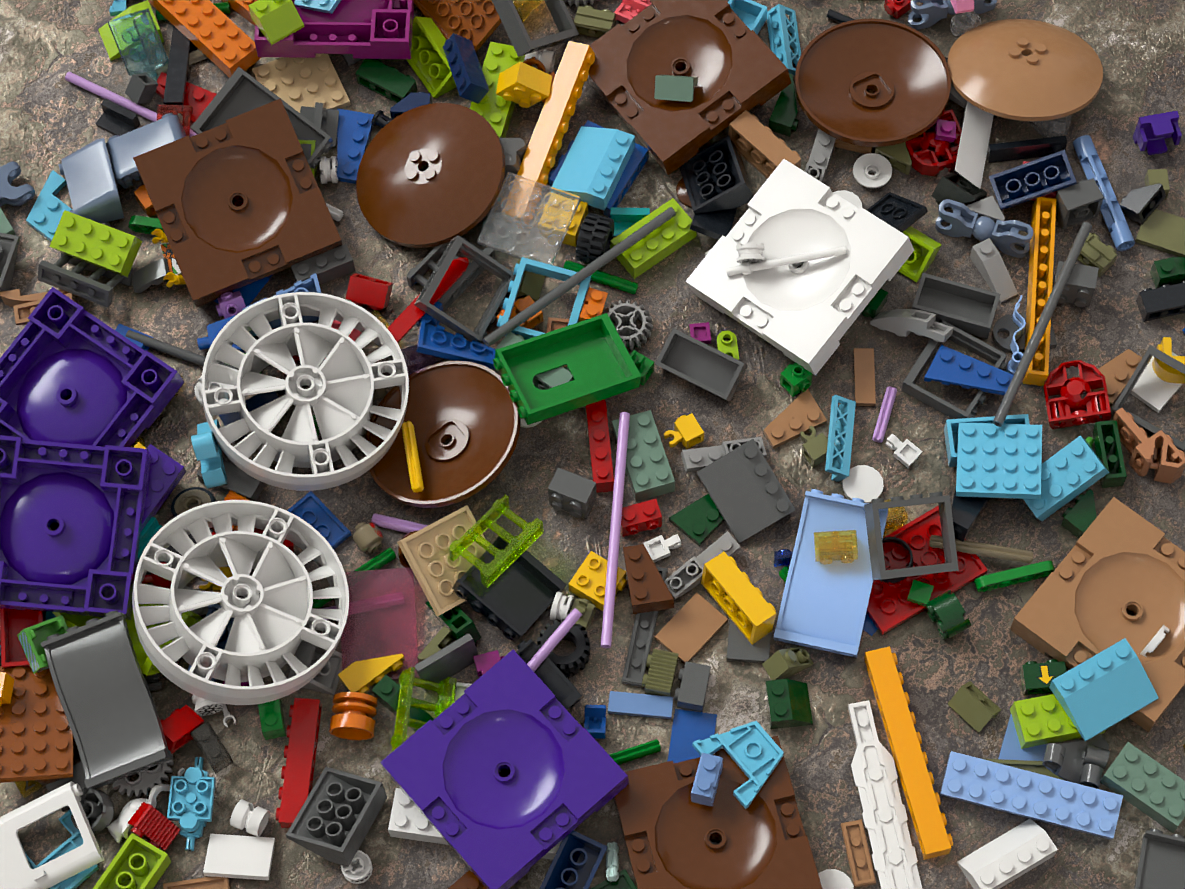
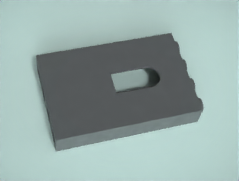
(244, 94)

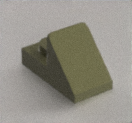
(439, 642)

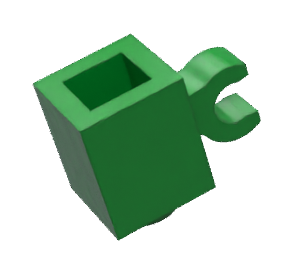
(644, 366)

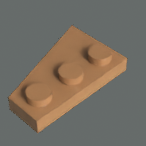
(795, 418)

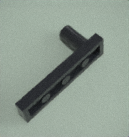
(1025, 149)

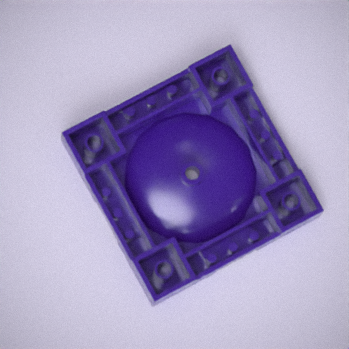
(71, 352)
(99, 507)
(513, 820)

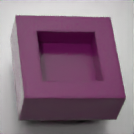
(945, 130)
(700, 332)

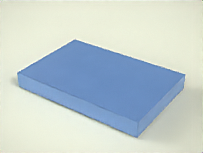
(1012, 750)

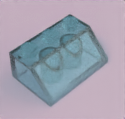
(138, 42)

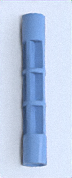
(1110, 207)

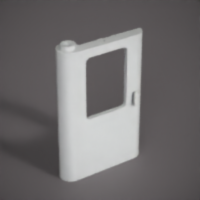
(14, 865)

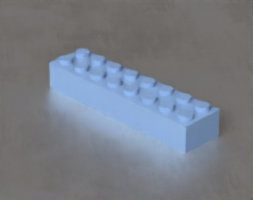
(1031, 795)

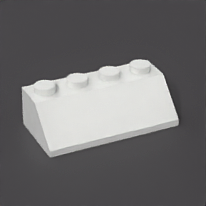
(1008, 856)

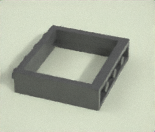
(519, 35)
(488, 317)
(971, 344)
(1151, 352)
(875, 537)

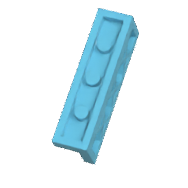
(780, 38)
(842, 434)

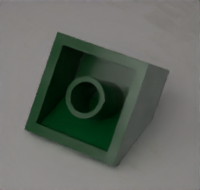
(788, 703)

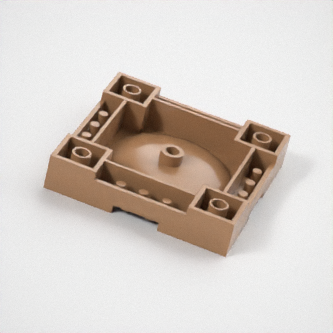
(1083, 604)

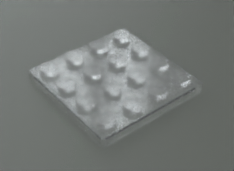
(529, 219)

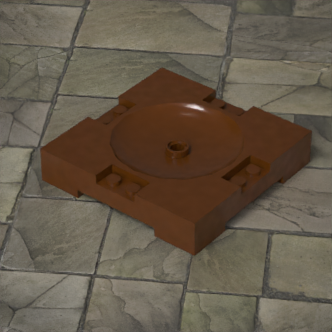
(705, 42)
(246, 160)
(672, 836)

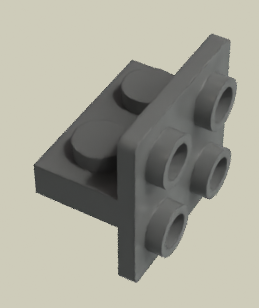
(323, 118)

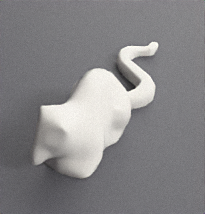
(120, 827)

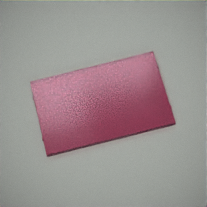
(381, 618)

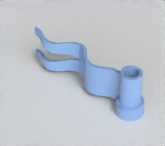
(1016, 356)

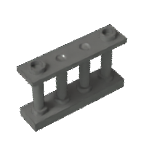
(469, 276)
(80, 285)

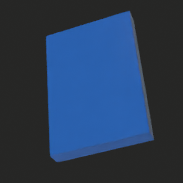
(321, 518)

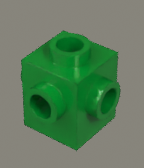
(795, 379)

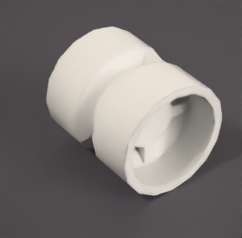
(546, 57)
(248, 817)

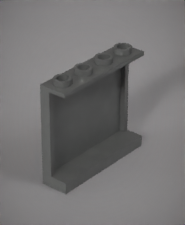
(1161, 861)

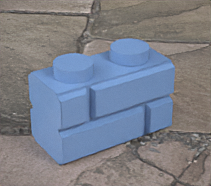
(707, 779)

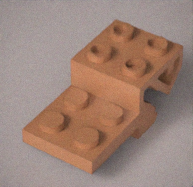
(1160, 447)

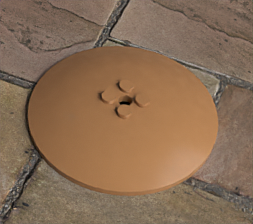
(1048, 84)

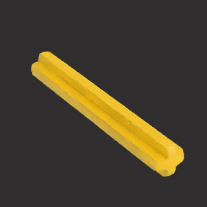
(412, 457)

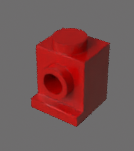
(897, 7)

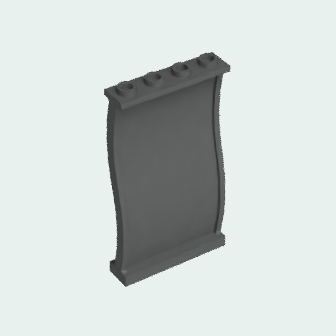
(106, 700)

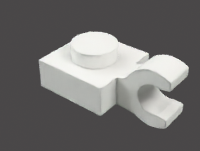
(905, 451)
(659, 548)

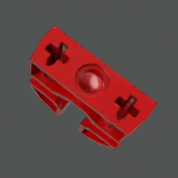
(926, 161)
(1070, 397)

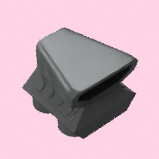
(514, 152)

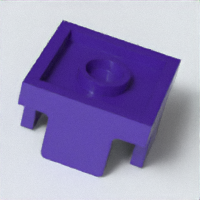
(1155, 128)

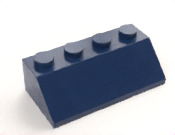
(1032, 180)
(574, 863)

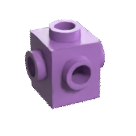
(230, 304)

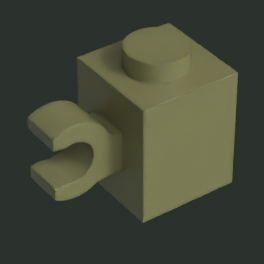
(814, 447)
(587, 609)

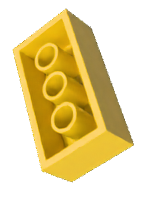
(738, 597)

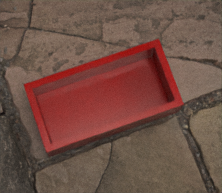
(11, 624)

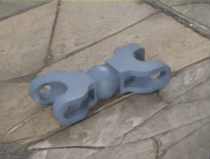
(935, 10)
(13, 195)
(965, 223)

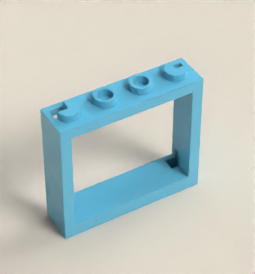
(545, 270)

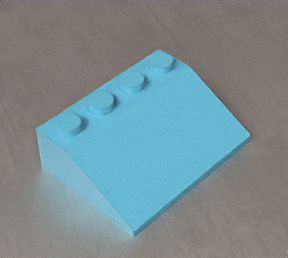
(595, 164)
(1104, 689)

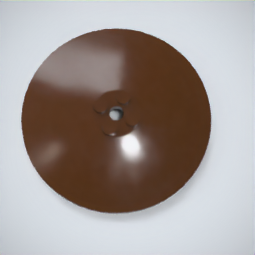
(880, 56)
(447, 197)
(443, 403)

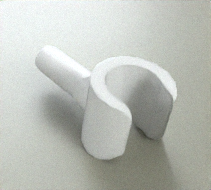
(227, 716)

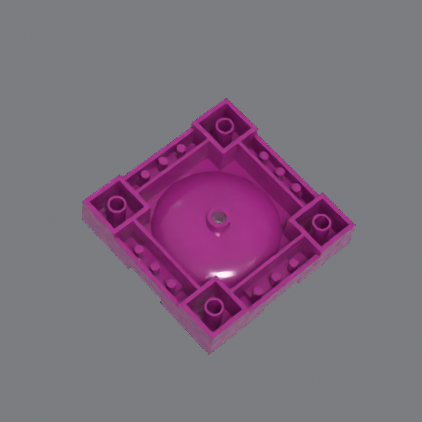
(355, 27)

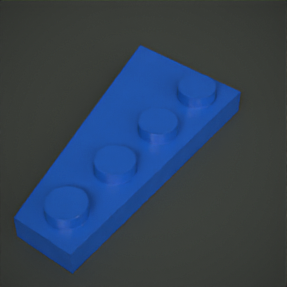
(352, 141)
(455, 347)
(962, 370)

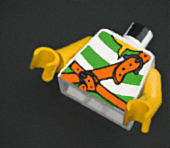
(174, 274)

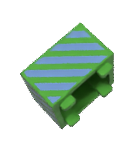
(33, 637)

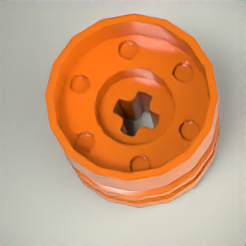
(353, 716)

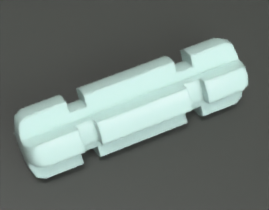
(612, 862)

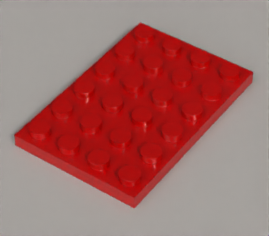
(888, 601)

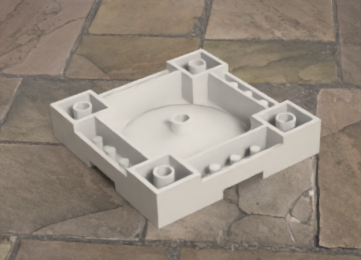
(807, 306)

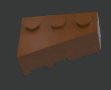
(645, 583)

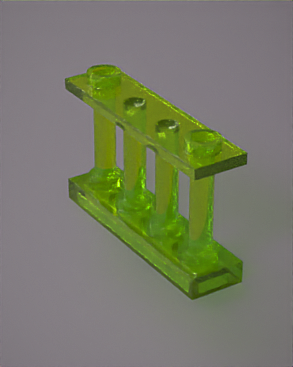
(505, 557)
(446, 696)

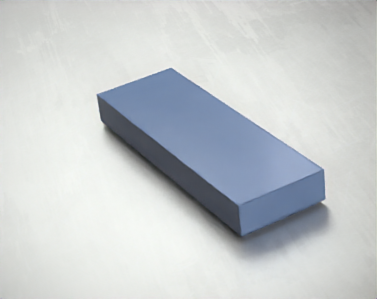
(640, 705)

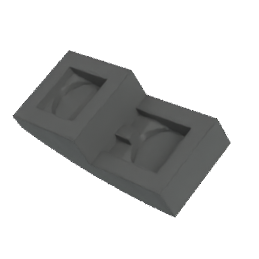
(149, 274)

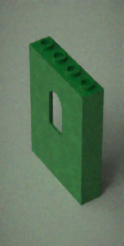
(592, 355)

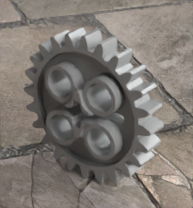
(145, 782)

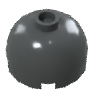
(98, 809)

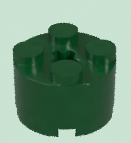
(947, 614)

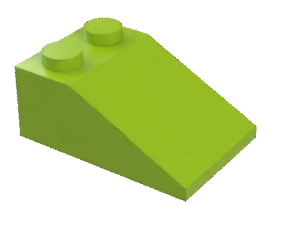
(108, 38)

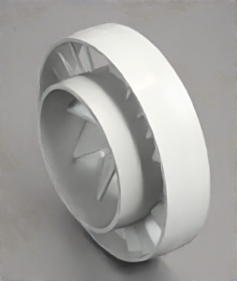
(338, 389)
(265, 623)

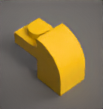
(1165, 371)

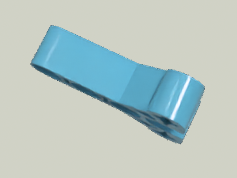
(210, 455)

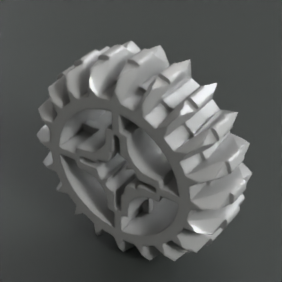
(626, 315)

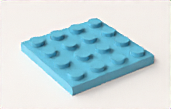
(999, 460)

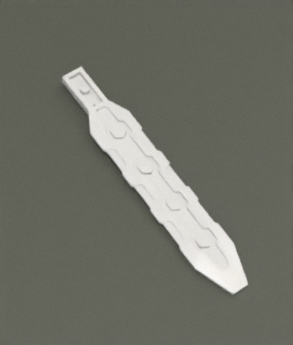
(882, 804)

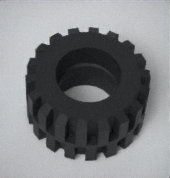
(594, 237)
(575, 660)

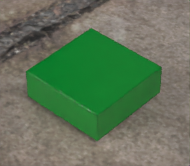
(920, 593)

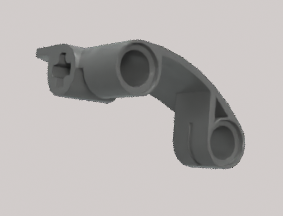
(1078, 760)

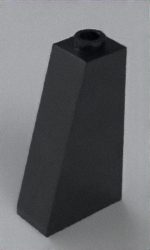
(965, 512)

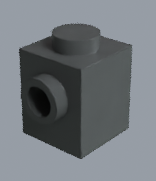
(141, 88)

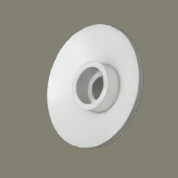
(874, 164)

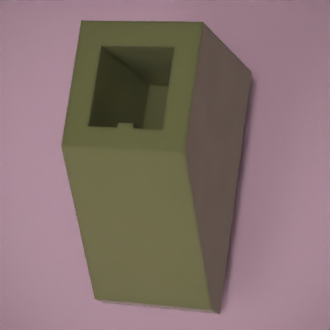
(787, 663)

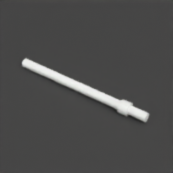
(747, 268)

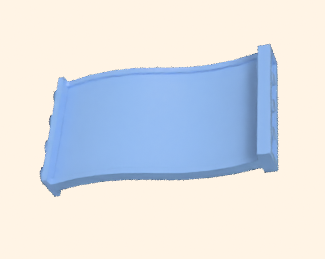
(827, 602)

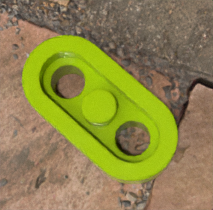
(728, 347)

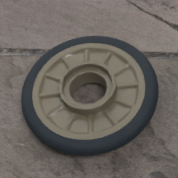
(188, 496)

